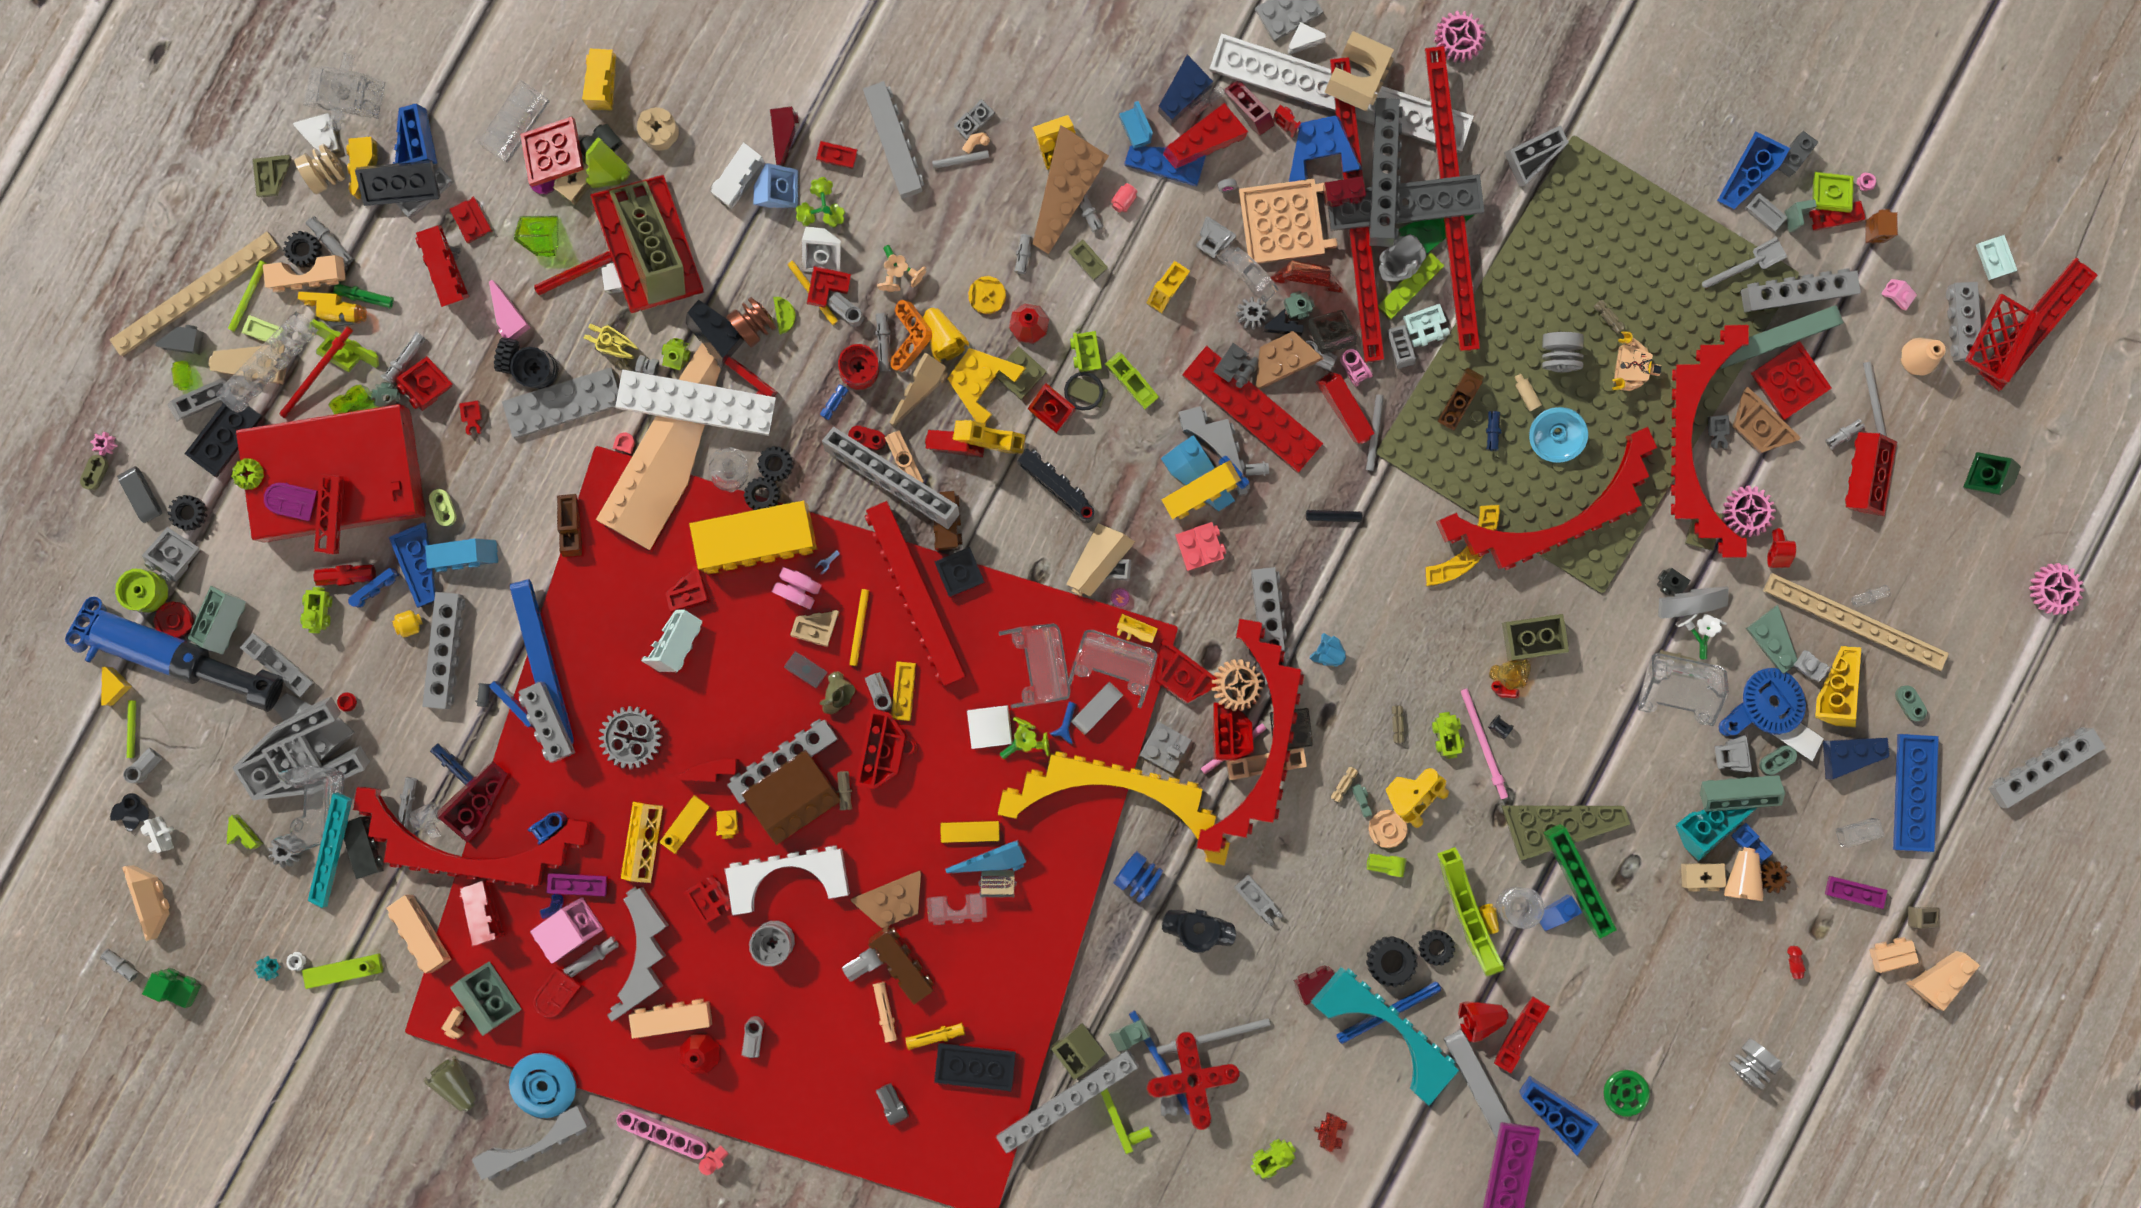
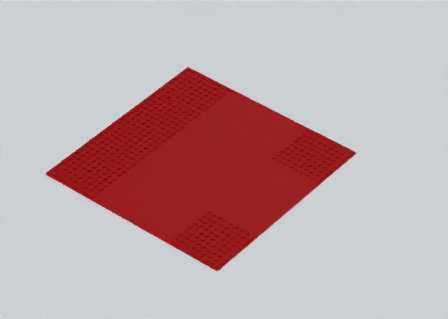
(736, 700)

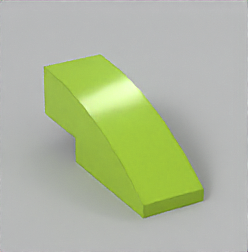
(1131, 380)

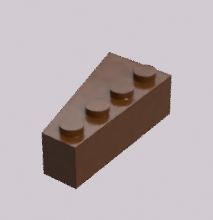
(901, 964)

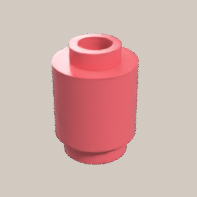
(1124, 198)

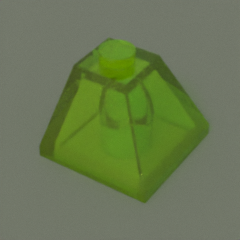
(538, 234)

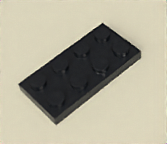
(397, 183)
(218, 439)
(975, 1066)

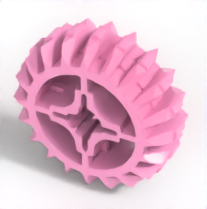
(1466, 40)
(1749, 504)
(2054, 603)

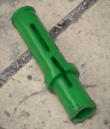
(355, 293)

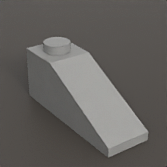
(196, 400)

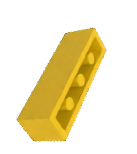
(1201, 489)

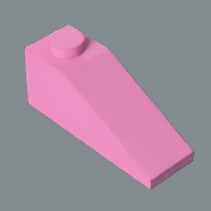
(507, 316)

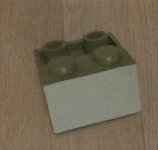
(1078, 1051)

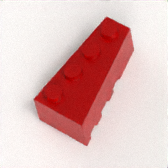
(441, 265)

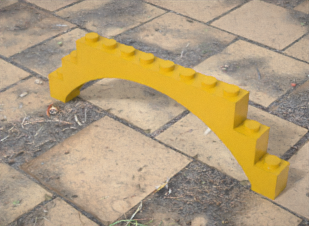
(1070, 772)

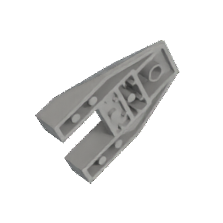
(288, 748)

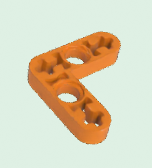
(916, 337)

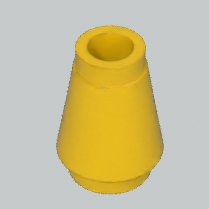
(1489, 917)

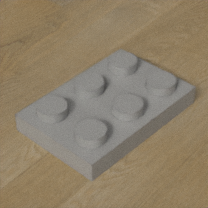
(1285, 15)

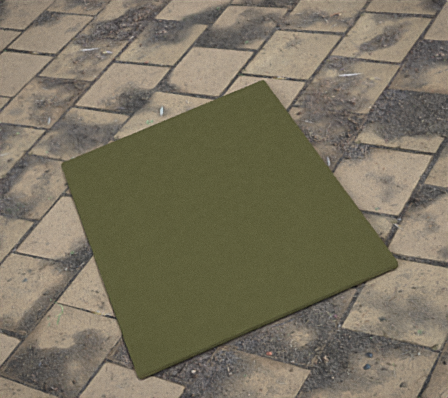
(1582, 240)

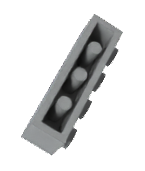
(1964, 319)
(546, 721)

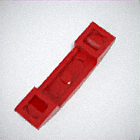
(1520, 1034)

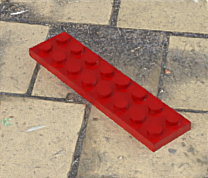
(1254, 412)

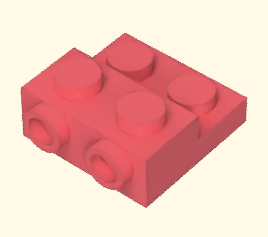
(1200, 546)

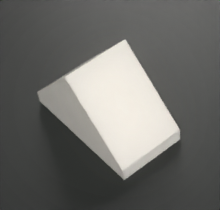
(1305, 38)

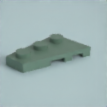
(1773, 639)

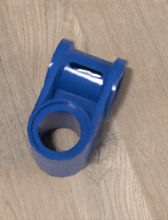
(1737, 718)
(545, 829)

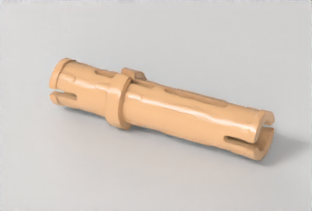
(885, 1012)

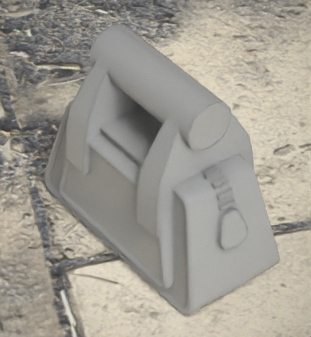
(1215, 234)
(1737, 754)

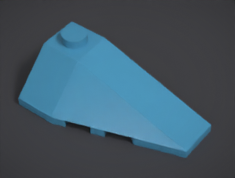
(1190, 462)
(1001, 858)

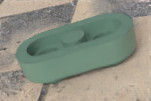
(1909, 705)
(1777, 761)

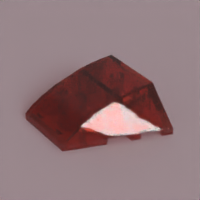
(1308, 274)

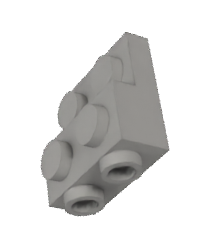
(170, 555)

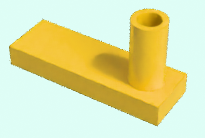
(684, 824)

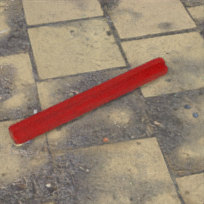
(573, 273)

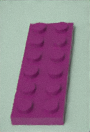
(1511, 1166)

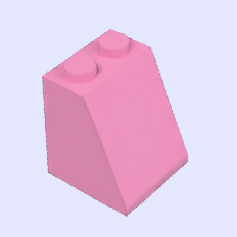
(566, 930)

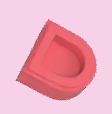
(624, 442)

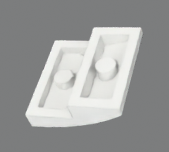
(989, 727)

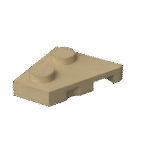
(815, 628)

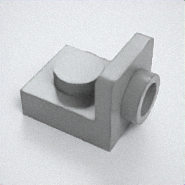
(1811, 666)

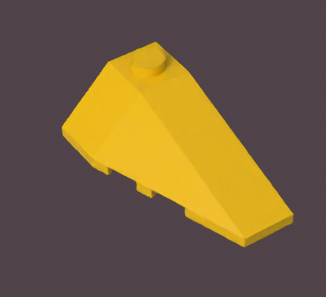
(1839, 694)

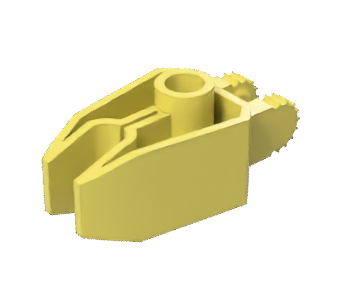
(610, 342)

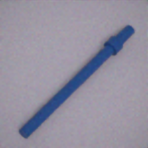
(1161, 1063)

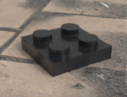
(959, 572)

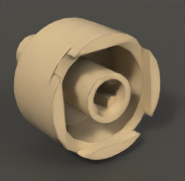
(654, 118)

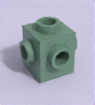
(1295, 311)
(385, 389)

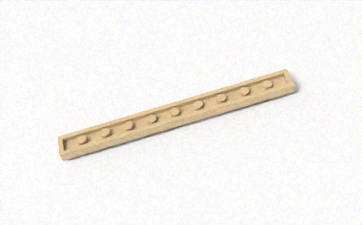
(194, 294)
(1856, 622)

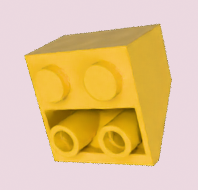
(1047, 134)

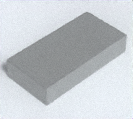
(1766, 212)

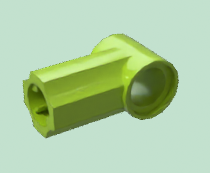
(1391, 865)

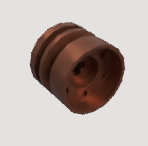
(751, 322)

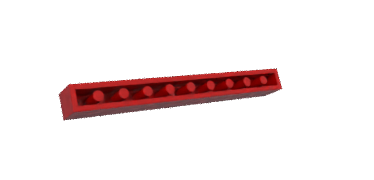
(915, 593)

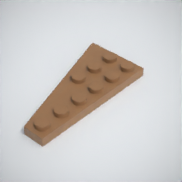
(1069, 178)

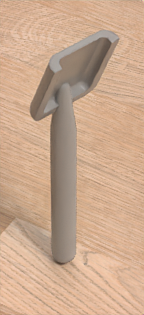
(1765, 254)

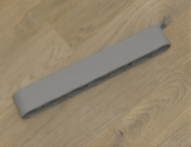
(1476, 1080)

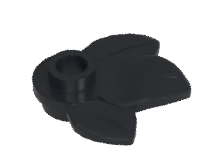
(130, 814)

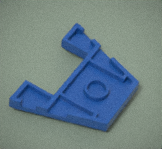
(1322, 139)

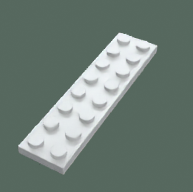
(695, 402)

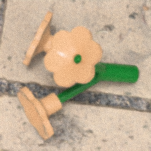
(895, 267)

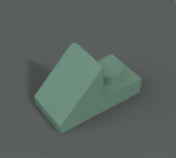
(1130, 1035)

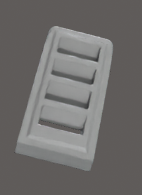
(1407, 361)

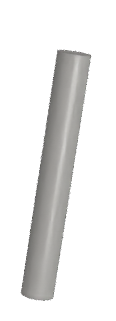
(960, 159)

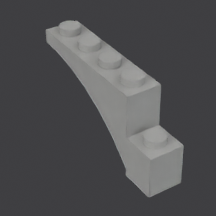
(1215, 435)

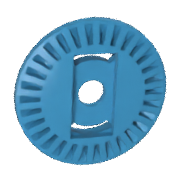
(558, 1078)

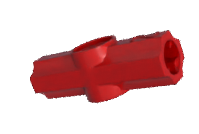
(344, 575)

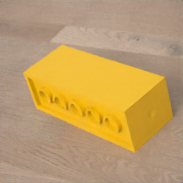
(753, 537)

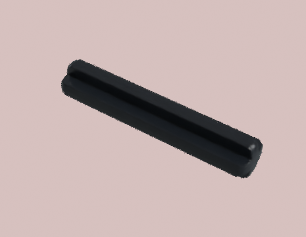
(1338, 516)

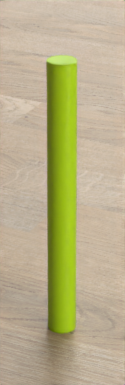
(246, 297)

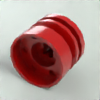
(855, 356)

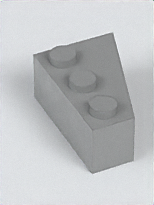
(1535, 153)

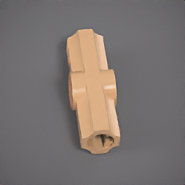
(899, 448)

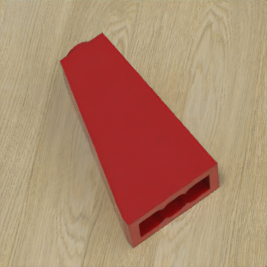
(1345, 407)

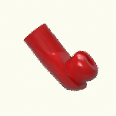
(1503, 692)

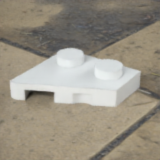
(318, 132)

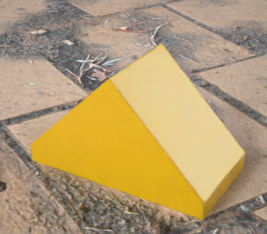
(113, 686)

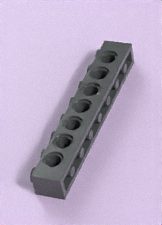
(1385, 109)

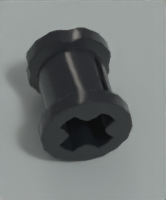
(1500, 726)

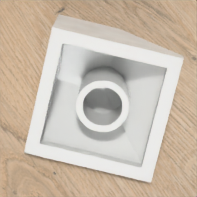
(820, 250)

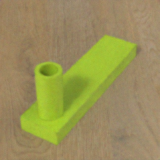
(342, 971)
(1126, 1140)

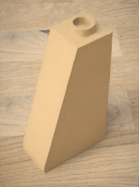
(231, 360)
(1098, 559)

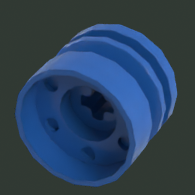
(1138, 877)

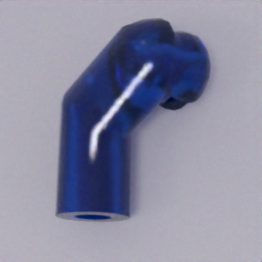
(555, 905)

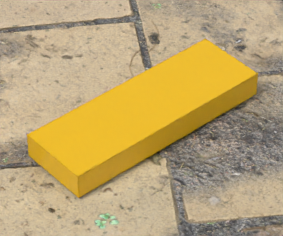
(903, 691)
(970, 831)

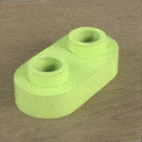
(442, 508)

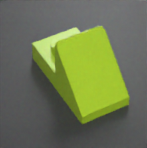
(239, 829)

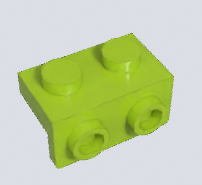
(1086, 351)

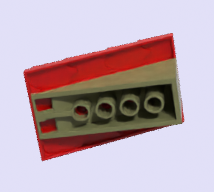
(647, 243)

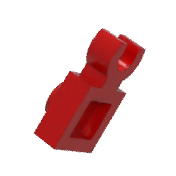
(470, 414)

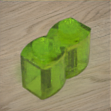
(354, 399)

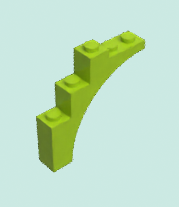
(1467, 912)

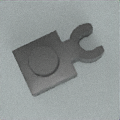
(1718, 427)

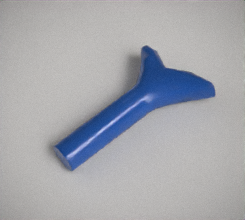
(1063, 731)

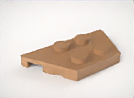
(1284, 358)
(1761, 425)
(891, 901)

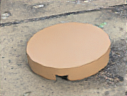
(1387, 829)

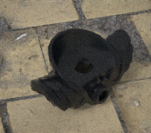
(1216, 930)

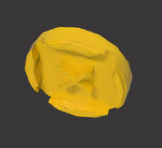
(987, 295)

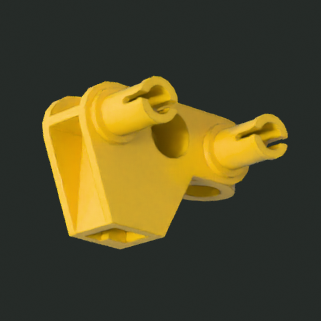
(1408, 795)

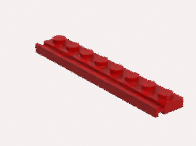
(2053, 306)

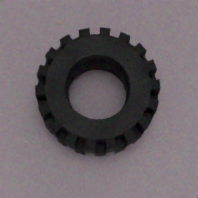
(1408, 964)

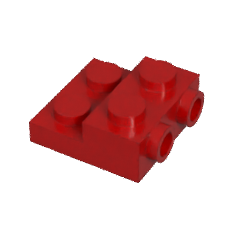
(423, 384)

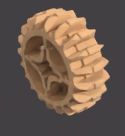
(1238, 692)

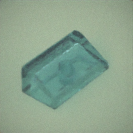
(805, 669)

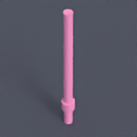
(1497, 779)

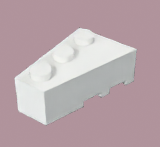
(738, 176)

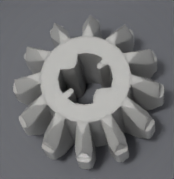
(1253, 306)
(277, 853)

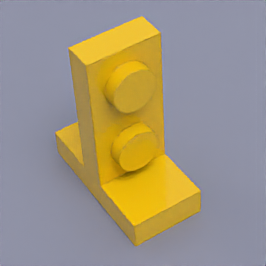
(1167, 286)

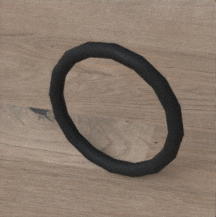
(1084, 374)

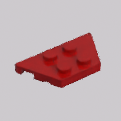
(1182, 674)

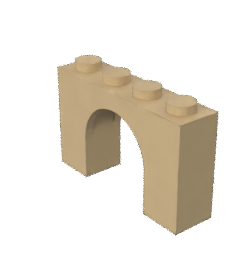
(1361, 90)

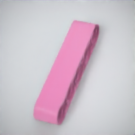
(653, 1135)

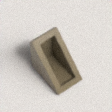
(1923, 917)

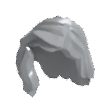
(1402, 259)

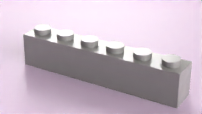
(892, 139)

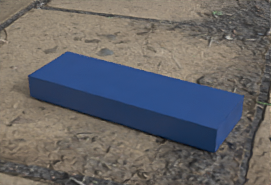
(510, 701)

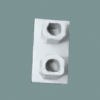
(159, 835)

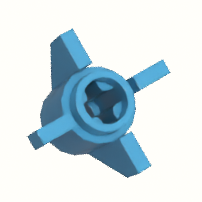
(1329, 652)

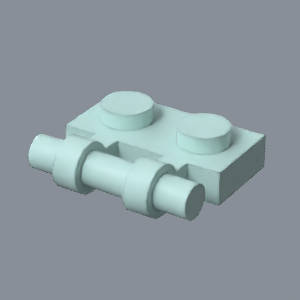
(1424, 320)

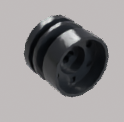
(529, 358)

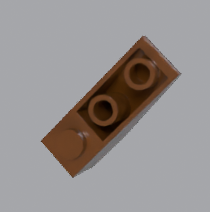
(1460, 398)

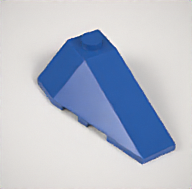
(1754, 167)

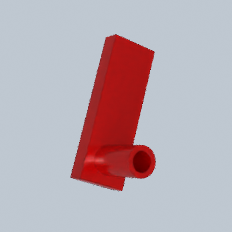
(763, 387)

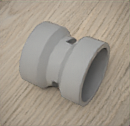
(647, 366)

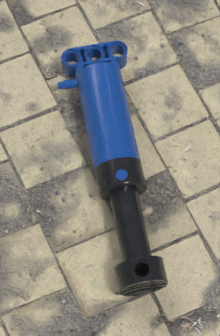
(166, 654)

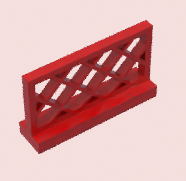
(2014, 350)

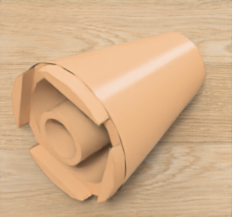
(1922, 355)
(1745, 877)

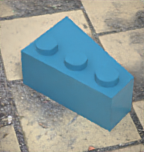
(460, 554)

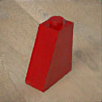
(943, 442)

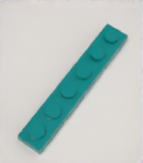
(330, 850)

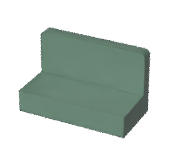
(1796, 212)

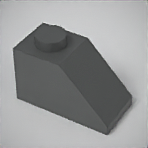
(182, 339)

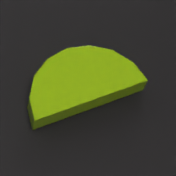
(785, 314)

